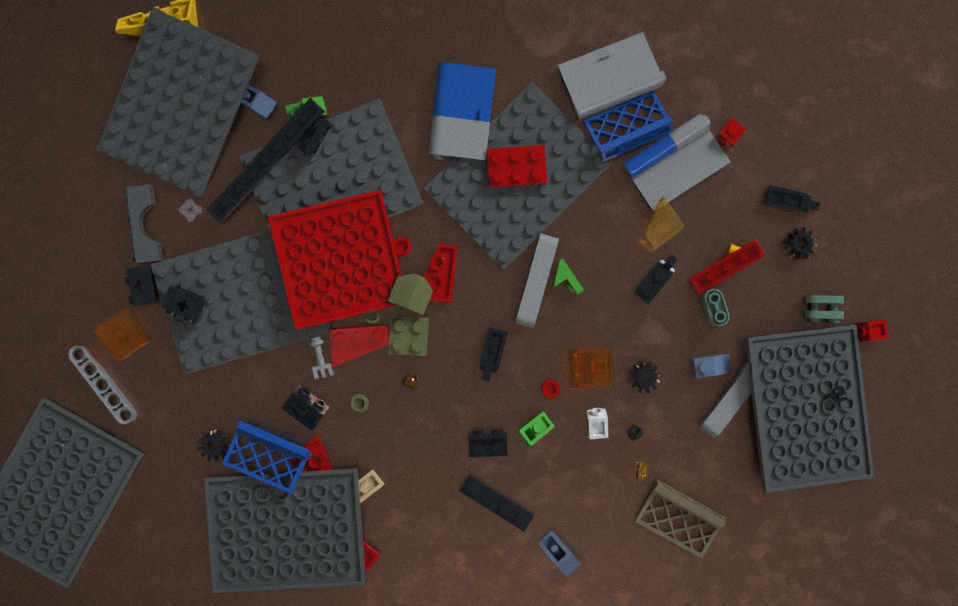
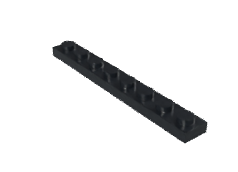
(265, 160)

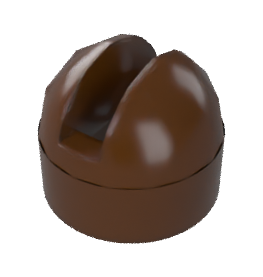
(410, 381)

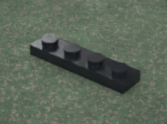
(496, 503)

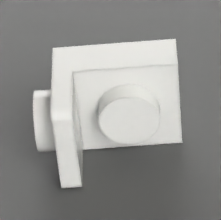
(597, 423)

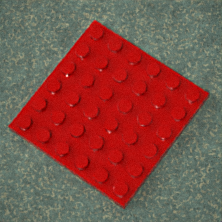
(336, 258)

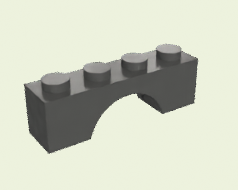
(140, 200)

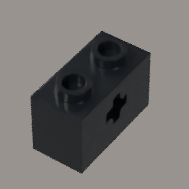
(148, 294)
(177, 295)

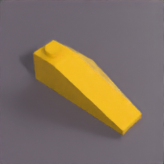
(135, 23)

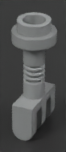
(321, 365)

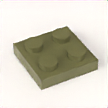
(408, 335)

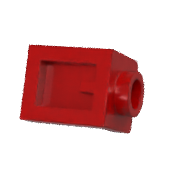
(730, 133)
(872, 330)

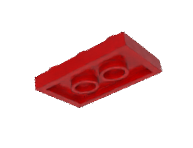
(517, 166)

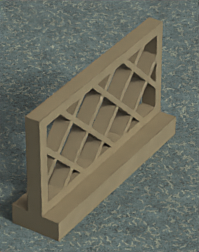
(692, 508)

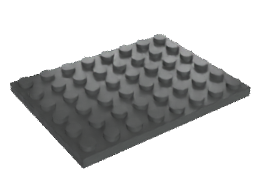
(177, 102)
(354, 159)
(512, 217)
(245, 302)
(799, 427)
(60, 490)
(284, 539)

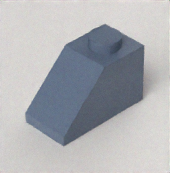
(258, 102)
(711, 365)
(559, 553)

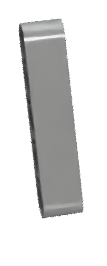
(537, 280)
(94, 380)
(727, 404)

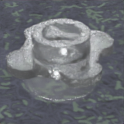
(185, 210)

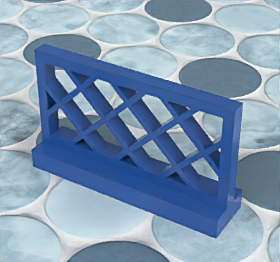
(639, 136)
(268, 440)

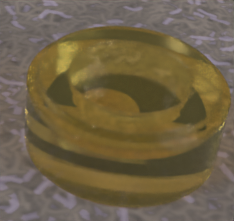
(641, 471)

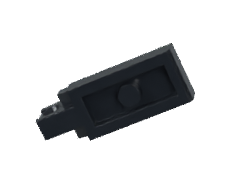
(790, 200)
(655, 279)
(492, 352)

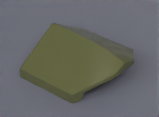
(411, 292)

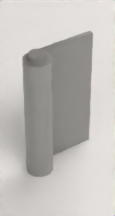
(611, 75)

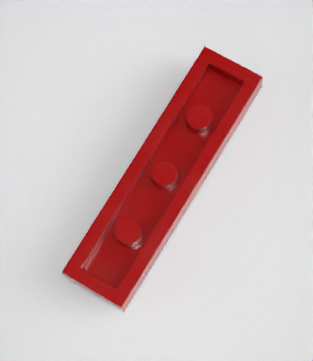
(727, 267)

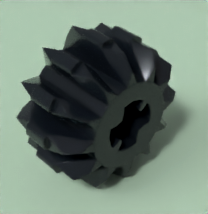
(804, 250)
(648, 371)
(215, 453)

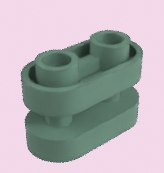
(715, 307)
(833, 315)

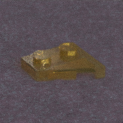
(663, 224)

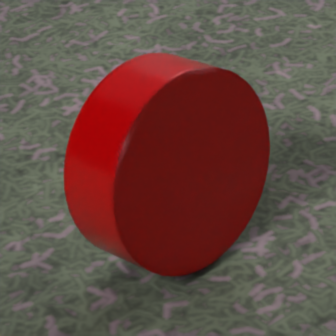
(402, 246)
(550, 388)

